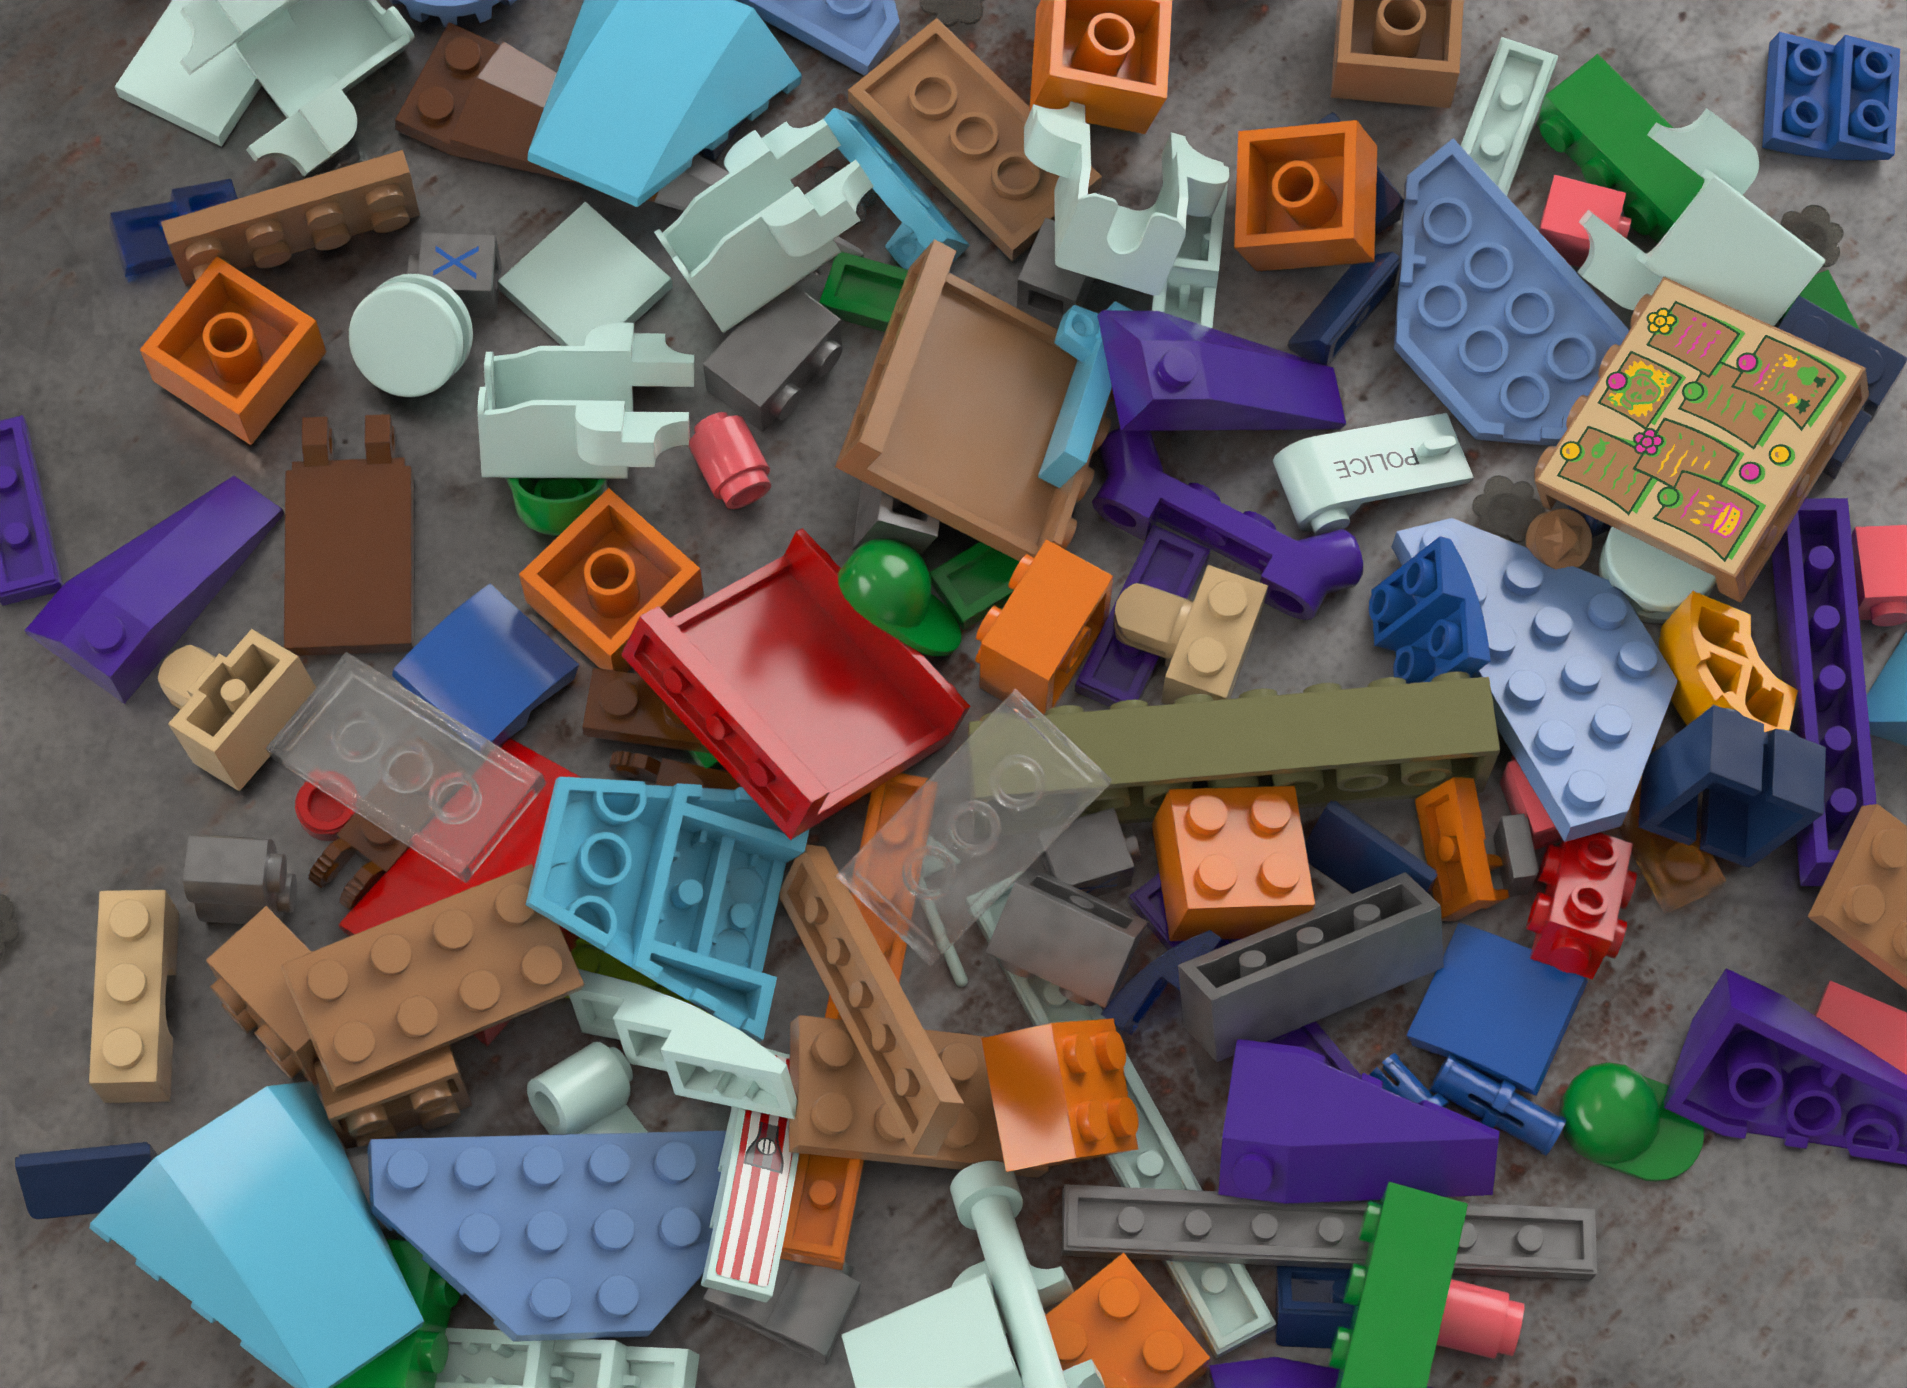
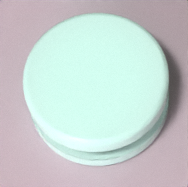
(410, 335)
(1650, 577)

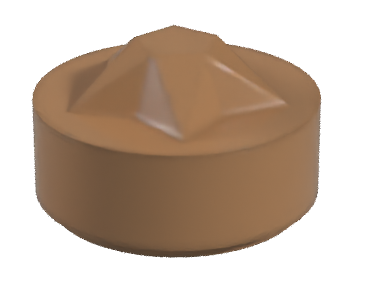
(1559, 538)

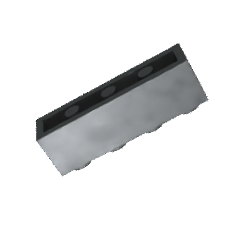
(1311, 966)

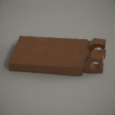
(349, 545)

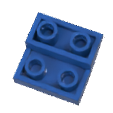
(1831, 98)
(1430, 616)
(486, 666)
(1496, 1008)

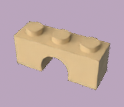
(129, 1011)

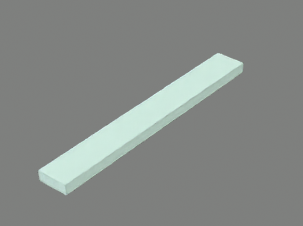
(1217, 1294)

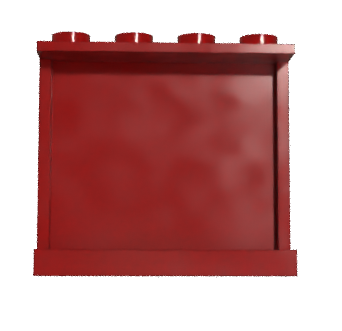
(796, 688)

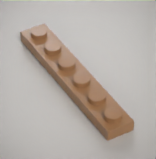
(871, 1002)

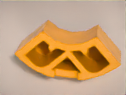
(1719, 665)

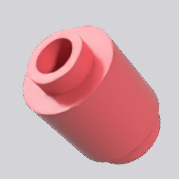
(730, 460)
(1480, 1320)

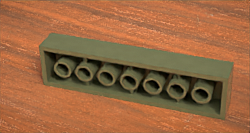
(1325, 742)

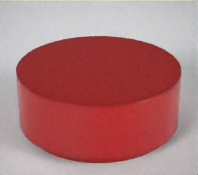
(320, 813)

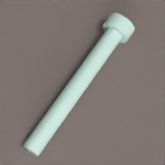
(989, 1202)

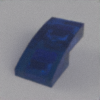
(140, 232)
(1144, 989)

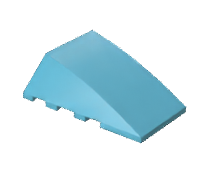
(653, 89)
(669, 885)
(270, 1238)

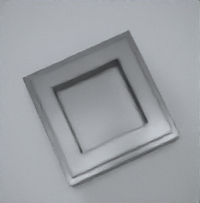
(1516, 850)

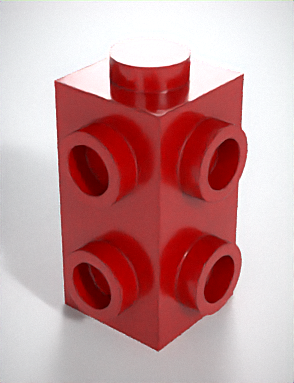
(1581, 903)

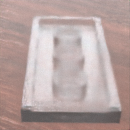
(406, 766)
(973, 827)

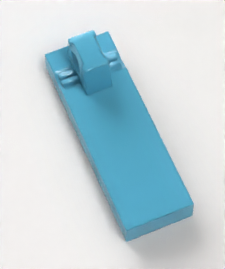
(919, 215)
(1085, 396)

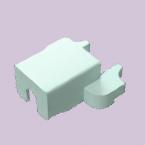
(304, 60)
(757, 230)
(1095, 232)
(1718, 242)
(574, 407)
(953, 1339)

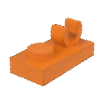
(1456, 849)

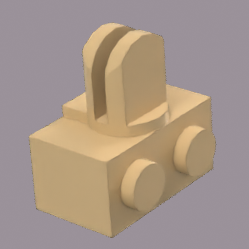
(1198, 638)
(233, 703)

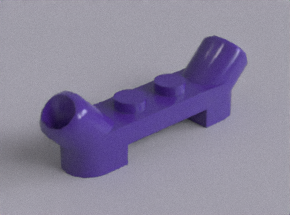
(1296, 571)

